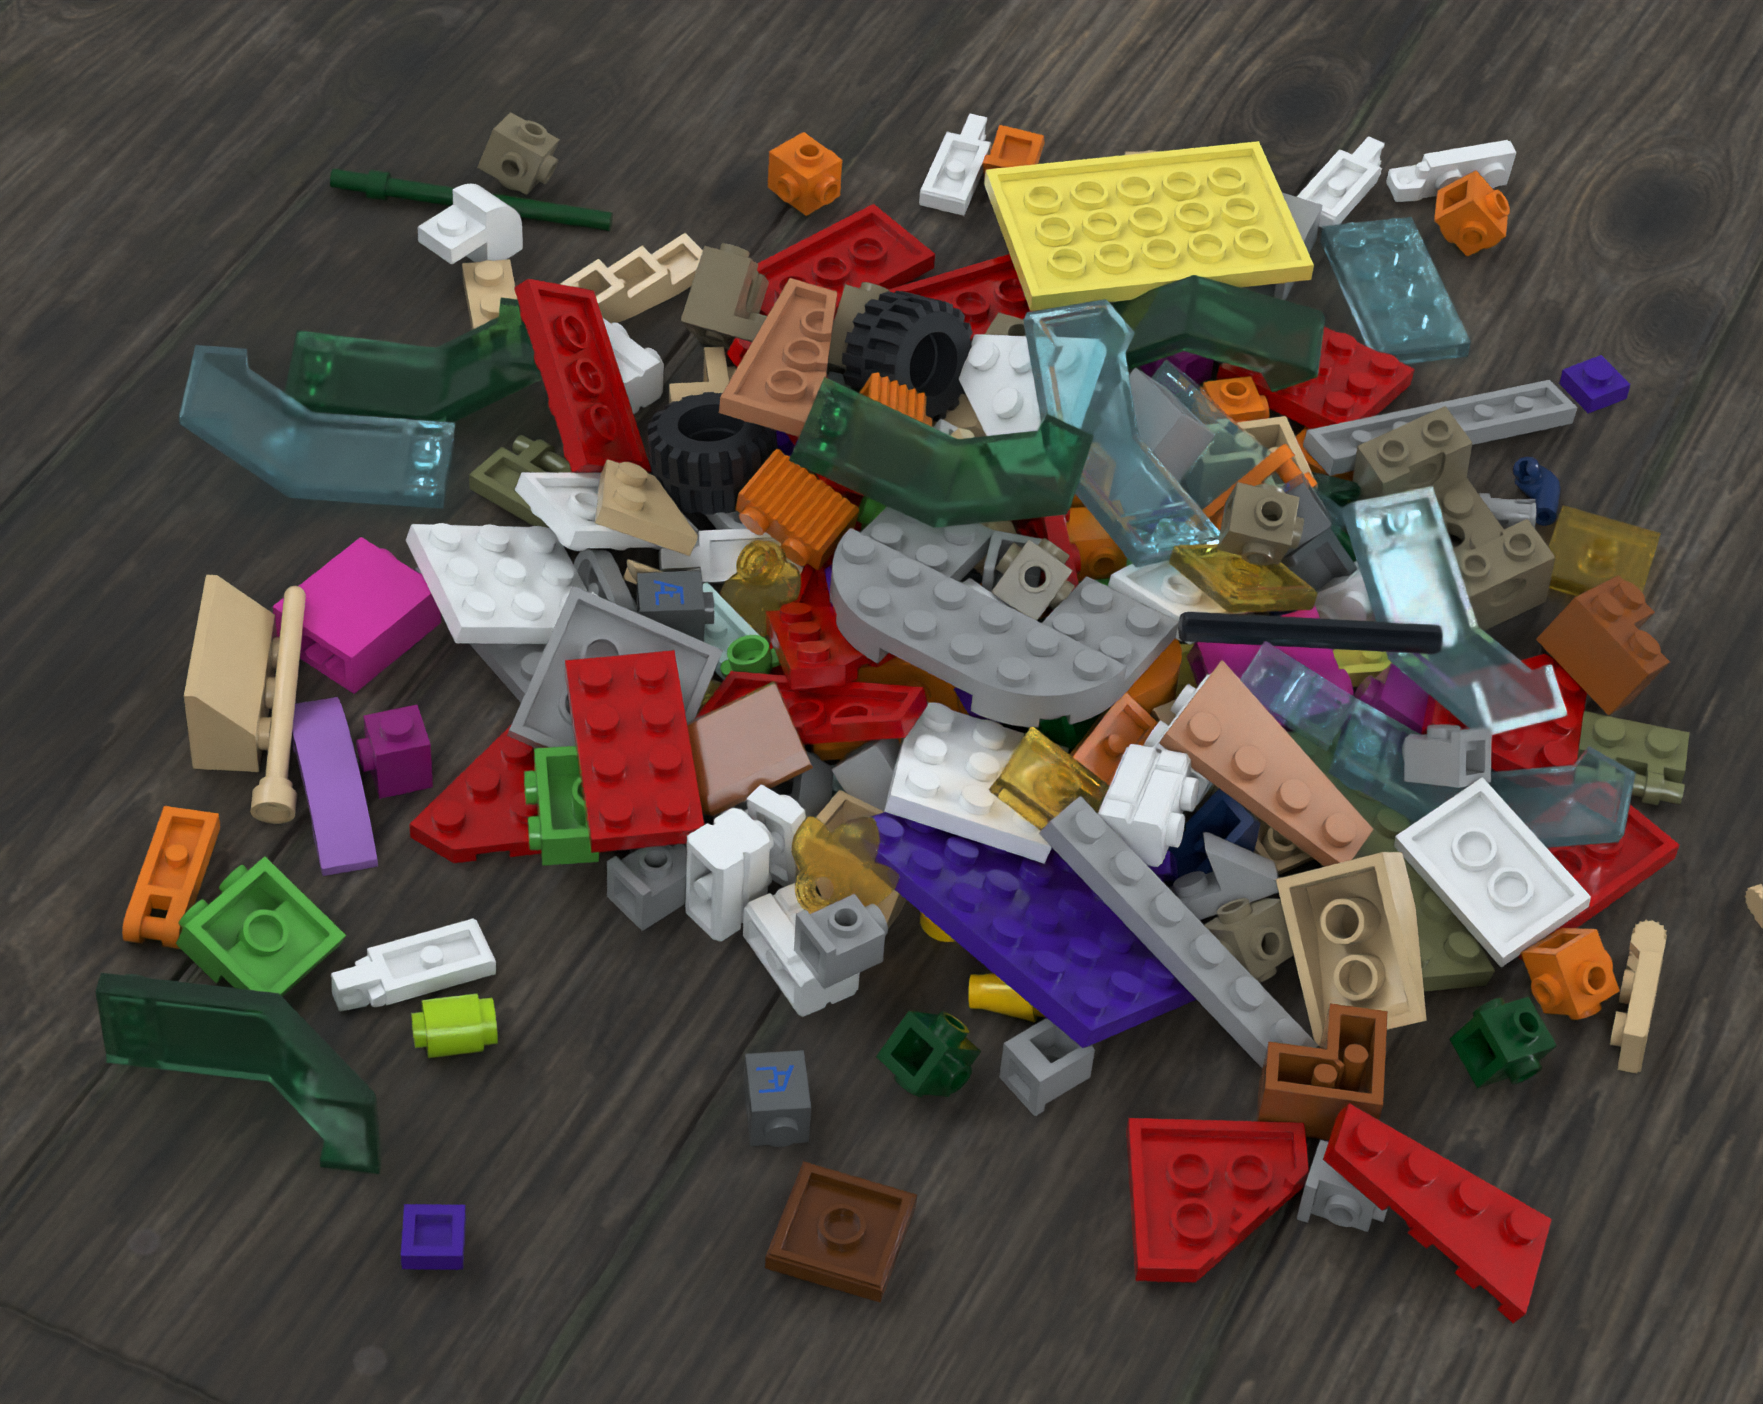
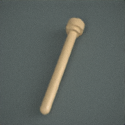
(274, 797)

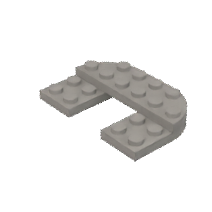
(904, 597)

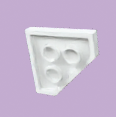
(1001, 384)

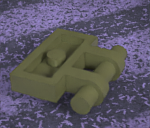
(501, 471)
(1649, 750)

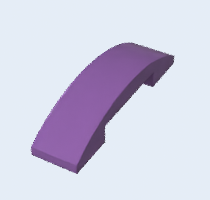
(333, 787)

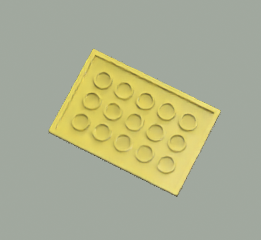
(1145, 222)

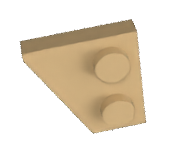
(641, 508)

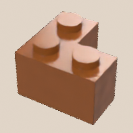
(1602, 643)
(1319, 1082)

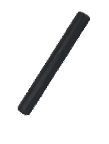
(1310, 632)

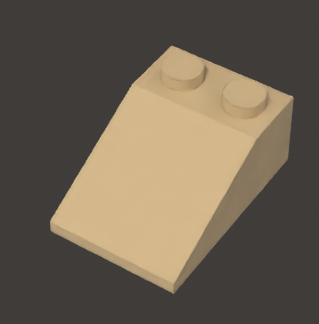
(1356, 938)

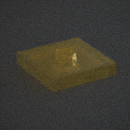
(1597, 549)
(1239, 584)
(1045, 780)

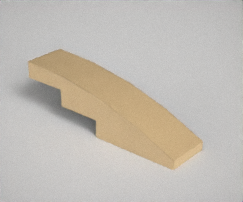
(640, 278)

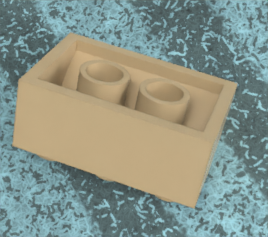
(230, 680)

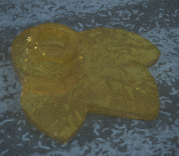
(761, 583)
(844, 858)

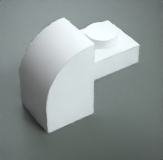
(473, 227)

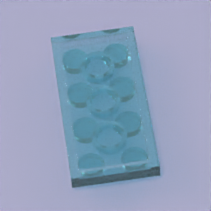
(1395, 290)

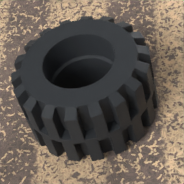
(911, 342)
(705, 454)

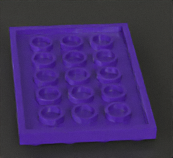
(1032, 929)

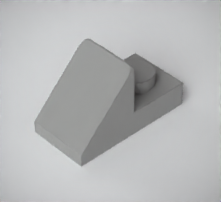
(1234, 876)

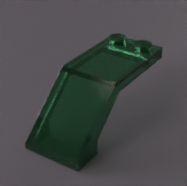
(1225, 326)
(411, 380)
(937, 475)
(244, 1038)

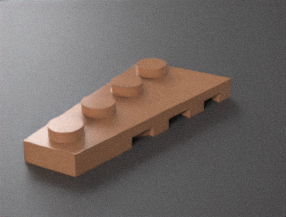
(784, 361)
(1264, 769)

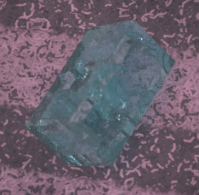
(1298, 696)

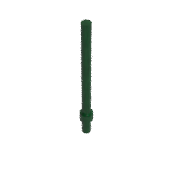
(380, 185)

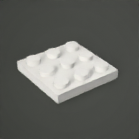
(495, 580)
(946, 780)

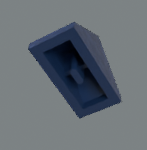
(1222, 818)

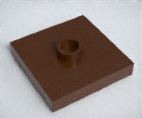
(841, 1231)

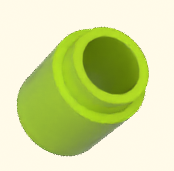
(455, 1025)

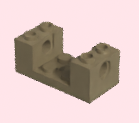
(730, 294)
(1500, 567)

